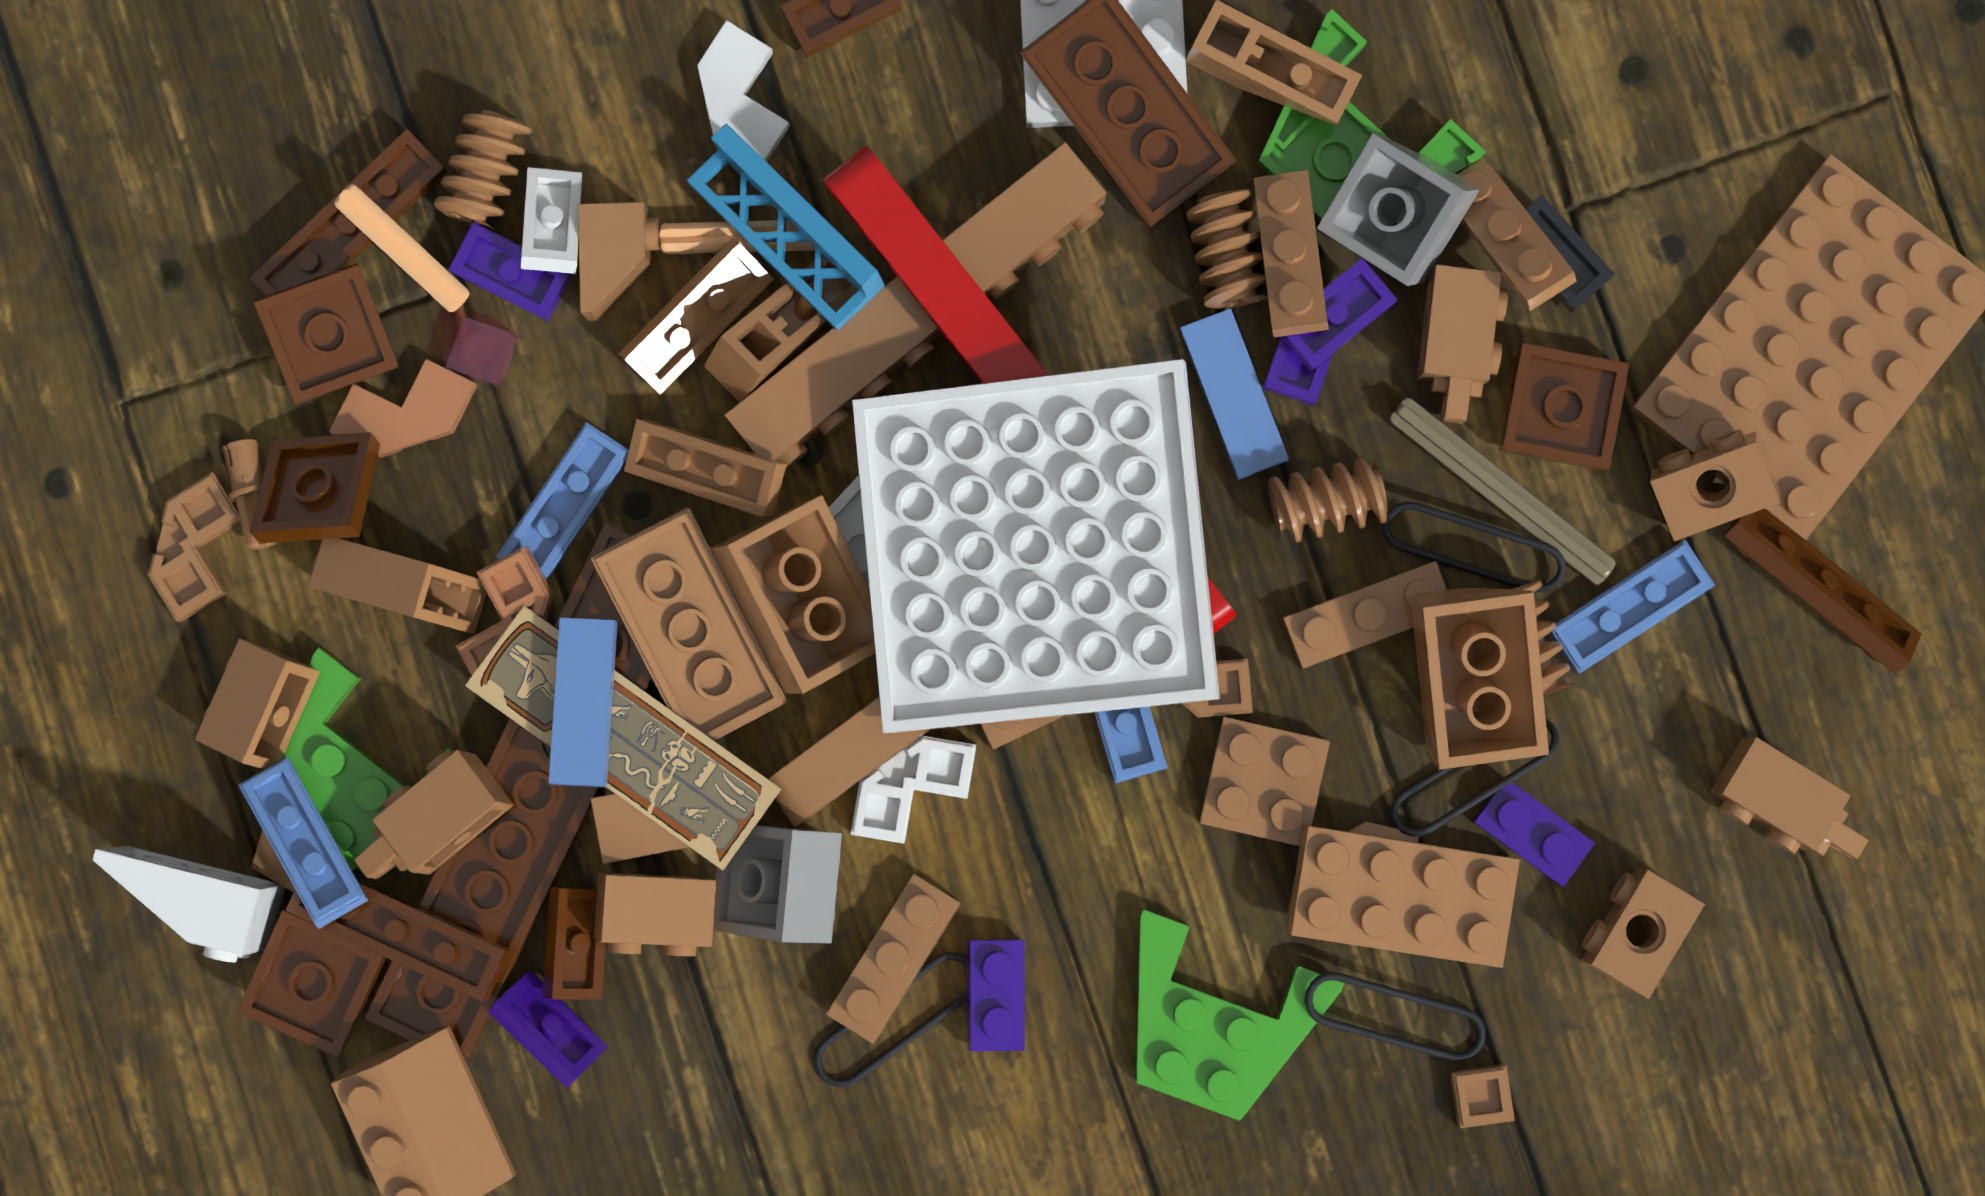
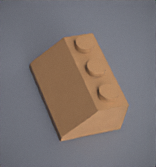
(800, 594)
(1479, 675)
(423, 1120)

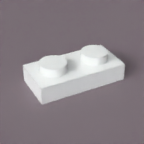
(551, 220)

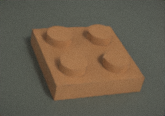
(1263, 781)

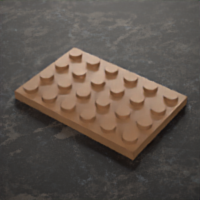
(1819, 341)

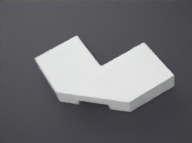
(726, 78)
(887, 792)

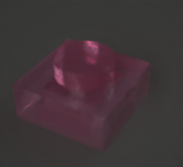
(482, 351)

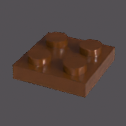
(326, 333)
(1564, 407)
(315, 488)
(311, 984)

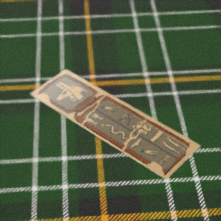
(654, 754)

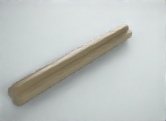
(1502, 490)

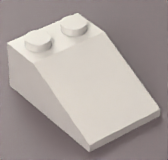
(200, 902)

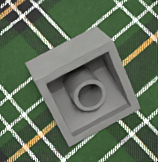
(1398, 209)
(780, 886)

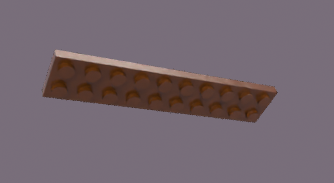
(507, 869)

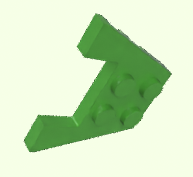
(1332, 150)
(337, 774)
(1207, 1045)

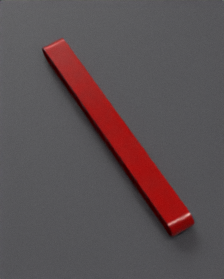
(943, 285)

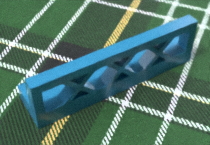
(800, 214)

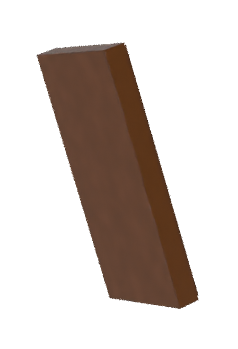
(1128, 107)

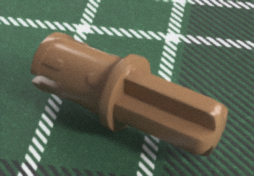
(246, 478)

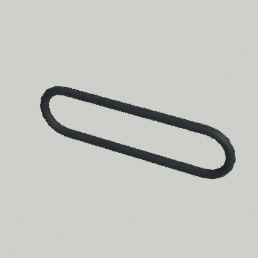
(1478, 526)
(1470, 802)
(1403, 995)
(900, 1044)

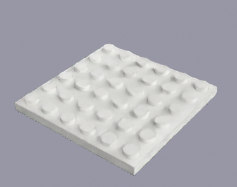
(1035, 548)

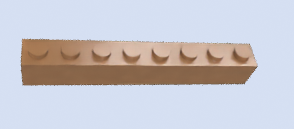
(893, 327)

